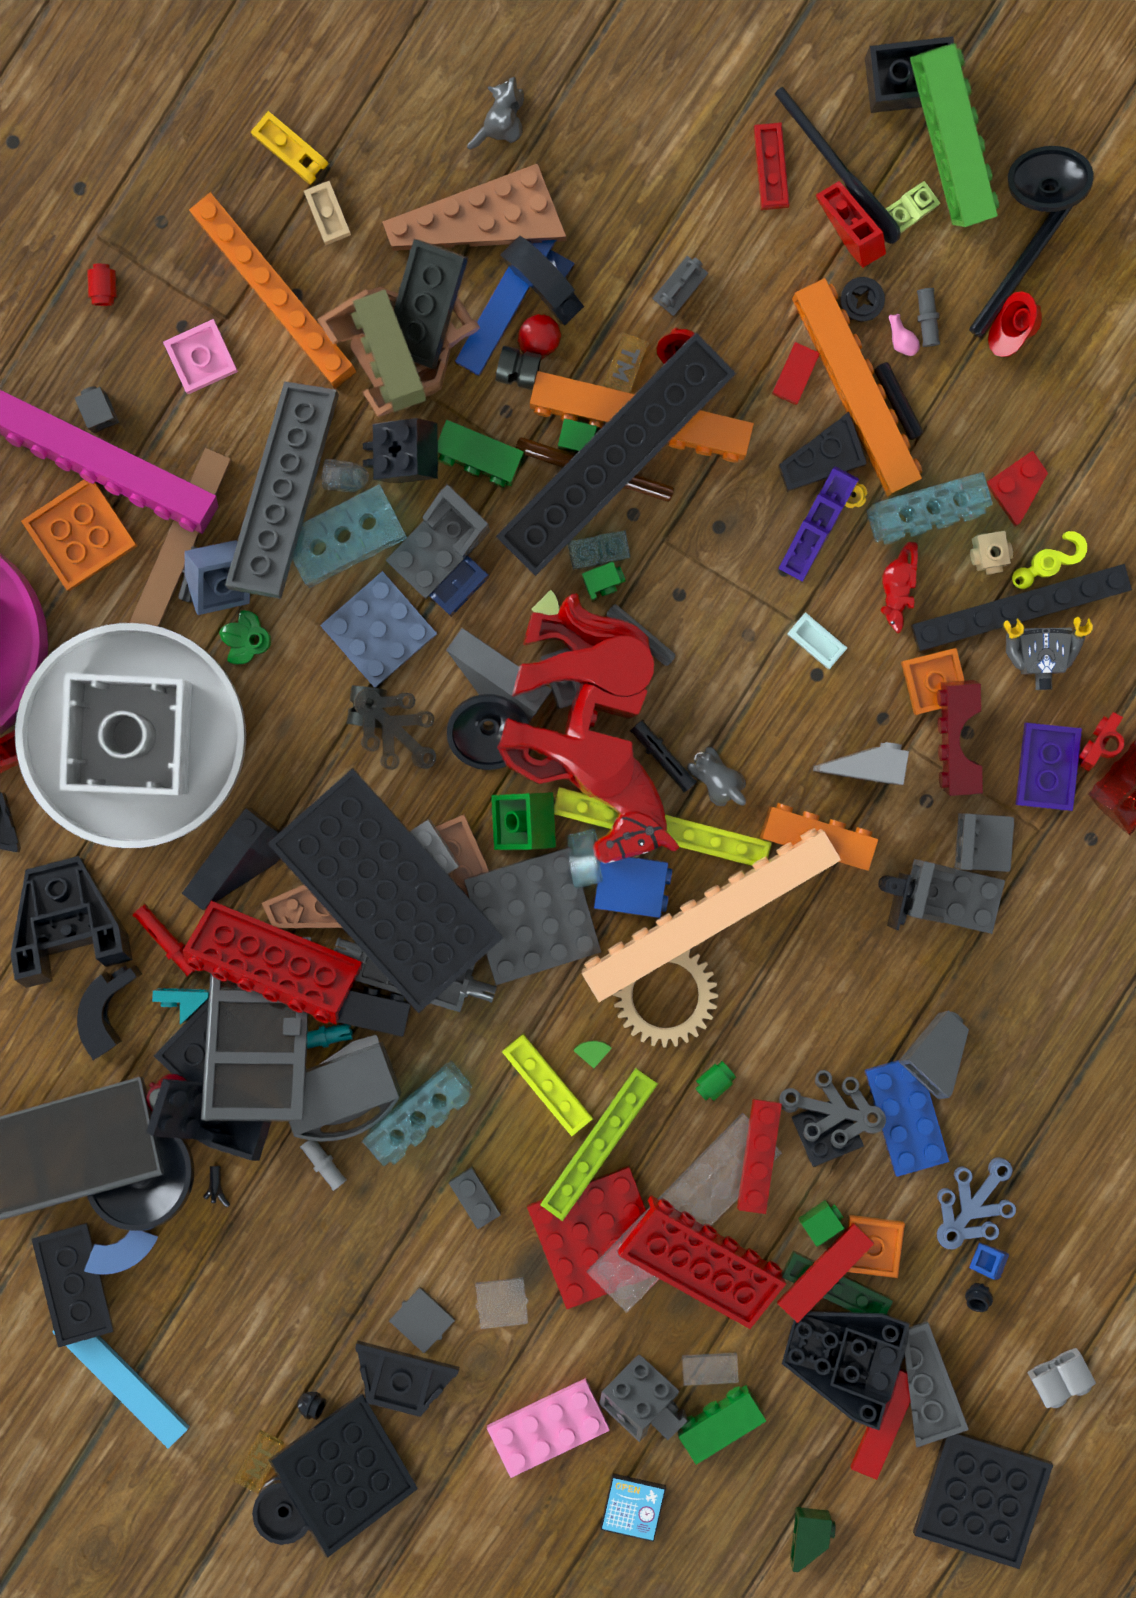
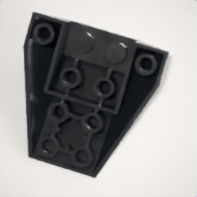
(849, 1360)

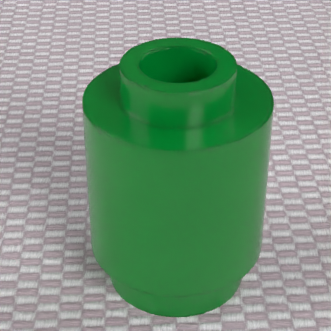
(715, 1081)

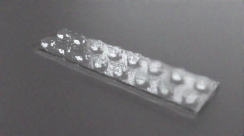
(702, 1190)

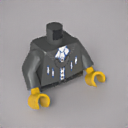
(1044, 649)

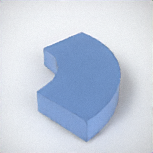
(120, 1255)

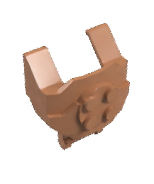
(341, 327)

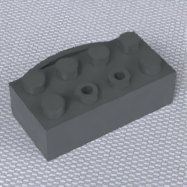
(345, 1091)

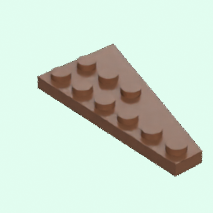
(483, 215)

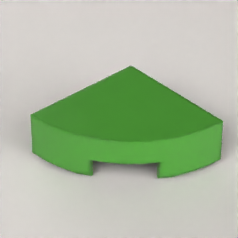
(592, 1051)

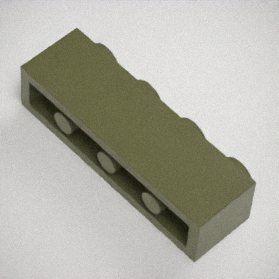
(389, 350)

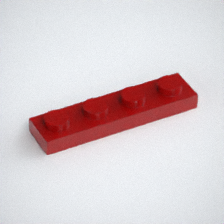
(759, 1156)

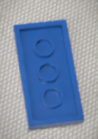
(911, 1121)

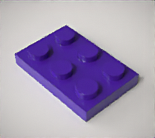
(1048, 766)

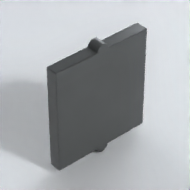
(422, 1320)

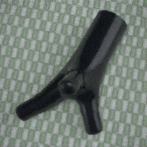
(215, 1188)

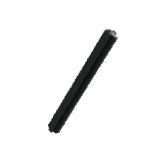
(1018, 271)

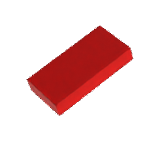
(795, 373)

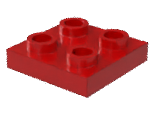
(1103, 731)

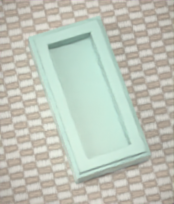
(817, 641)

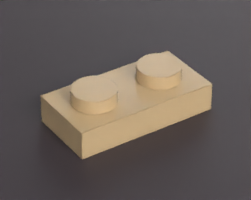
(327, 212)

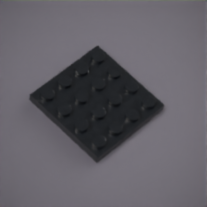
(343, 1475)
(983, 1499)

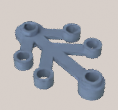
(971, 1207)

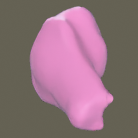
(903, 339)

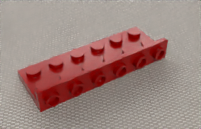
(271, 962)
(703, 1263)

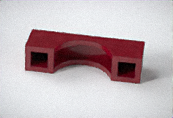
(958, 703)

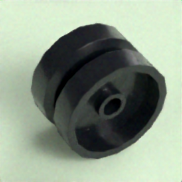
(272, 1520)

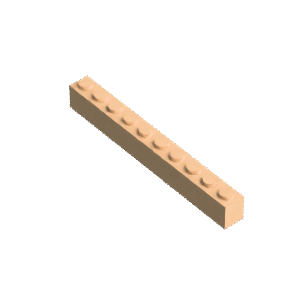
(710, 915)

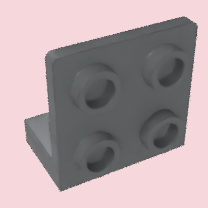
(984, 842)
(637, 1397)

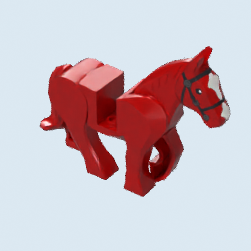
(613, 668)

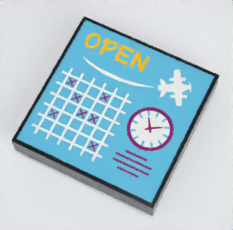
(633, 1507)

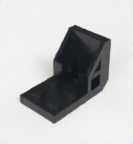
(179, 1116)

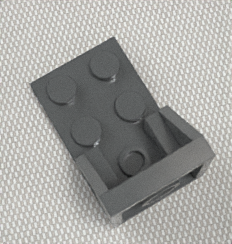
(439, 542)
(954, 896)

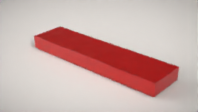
(825, 1272)
(877, 1444)

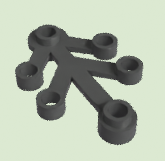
(837, 1110)

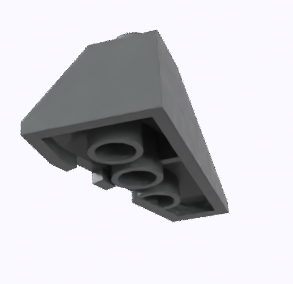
(492, 672)

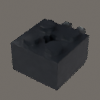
(403, 451)

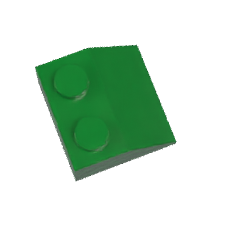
(523, 821)

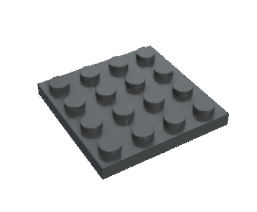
(537, 914)

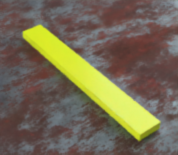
(685, 833)

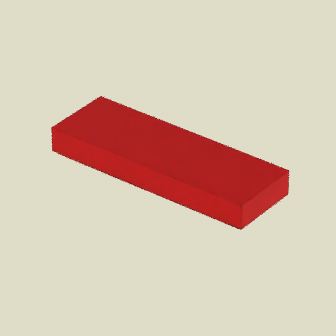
(771, 166)

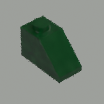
(810, 1536)

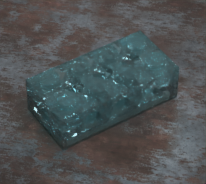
(969, 492)
(362, 543)
(390, 1147)

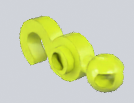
(1048, 561)

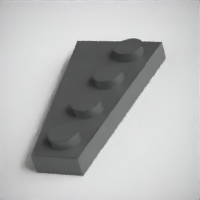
(932, 1396)

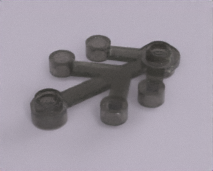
(392, 727)

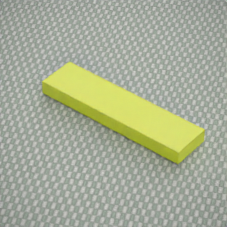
(547, 1084)

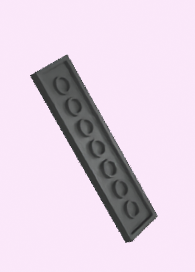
(282, 490)

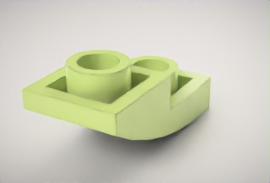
(913, 206)

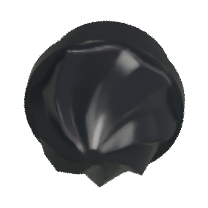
(979, 1297)
(311, 1405)

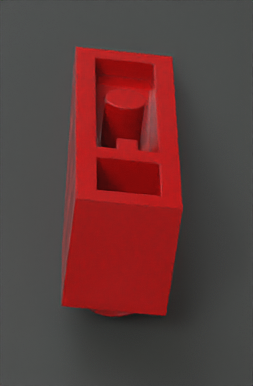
(852, 224)

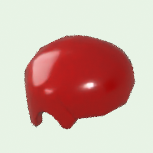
(539, 335)

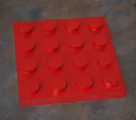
(587, 1232)

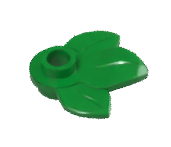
(241, 638)

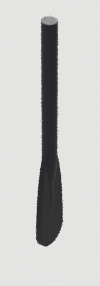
(856, 188)

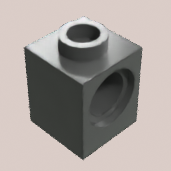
(96, 409)

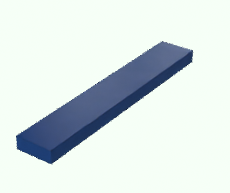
(496, 317)

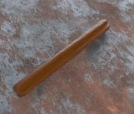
(561, 458)

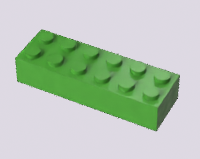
(954, 135)

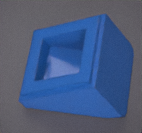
(989, 1261)

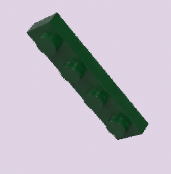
(845, 1292)

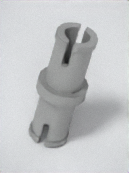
(323, 1164)

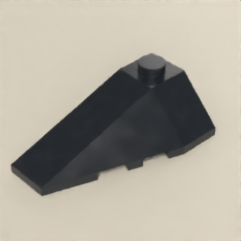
(235, 860)

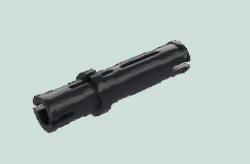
(663, 756)

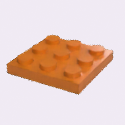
(79, 533)

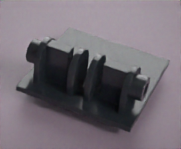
(901, 889)
(822, 1149)

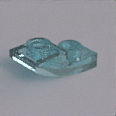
(599, 550)
(583, 863)

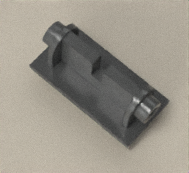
(680, 285)

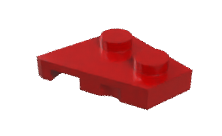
(1018, 486)

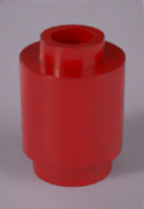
(102, 285)

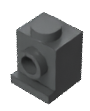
(670, 1420)

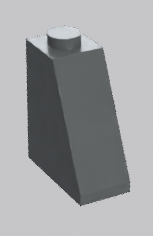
(938, 1054)

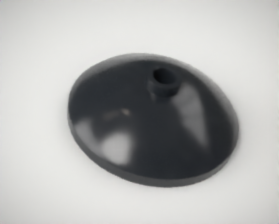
(1050, 178)
(472, 739)

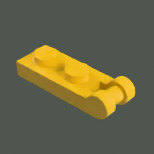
(288, 147)

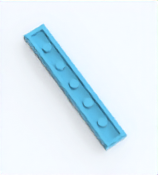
(130, 1389)

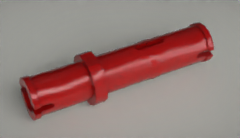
(163, 937)

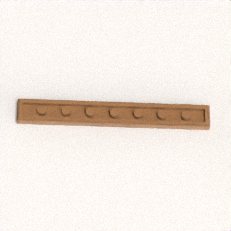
(171, 559)

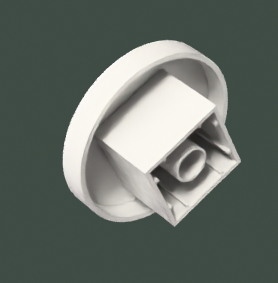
(130, 735)

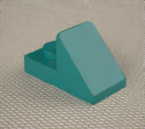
(189, 999)

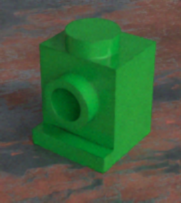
(603, 580)

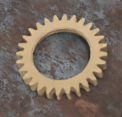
(689, 1025)

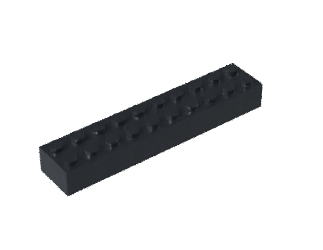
(616, 454)

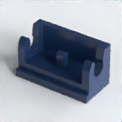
(459, 586)

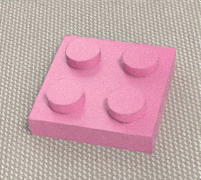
(200, 356)

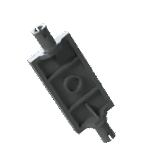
(451, 998)

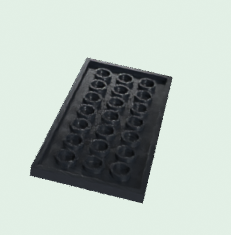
(385, 890)

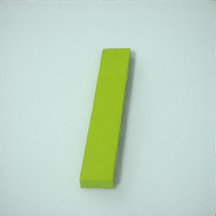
(599, 1144)

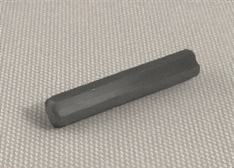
(657, 648)

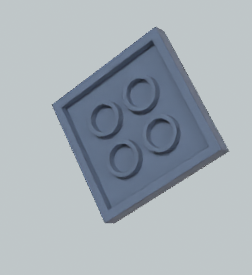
(378, 629)

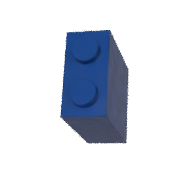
(634, 886)

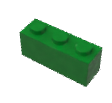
(479, 454)
(721, 1423)

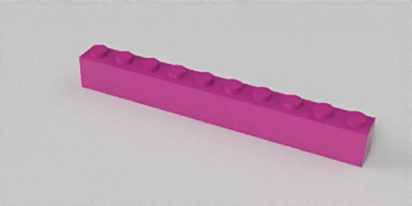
(105, 464)

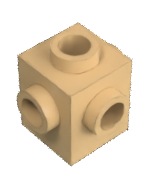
(994, 543)

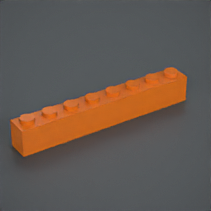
(272, 290)
(856, 386)
(598, 404)

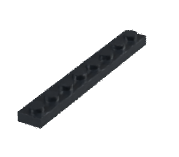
(1021, 606)

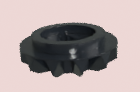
(875, 299)

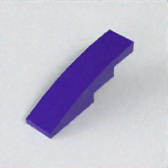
(818, 523)

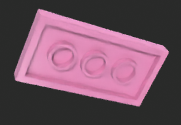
(548, 1427)

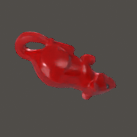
(897, 582)

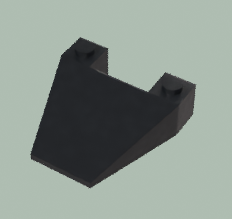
(62, 912)

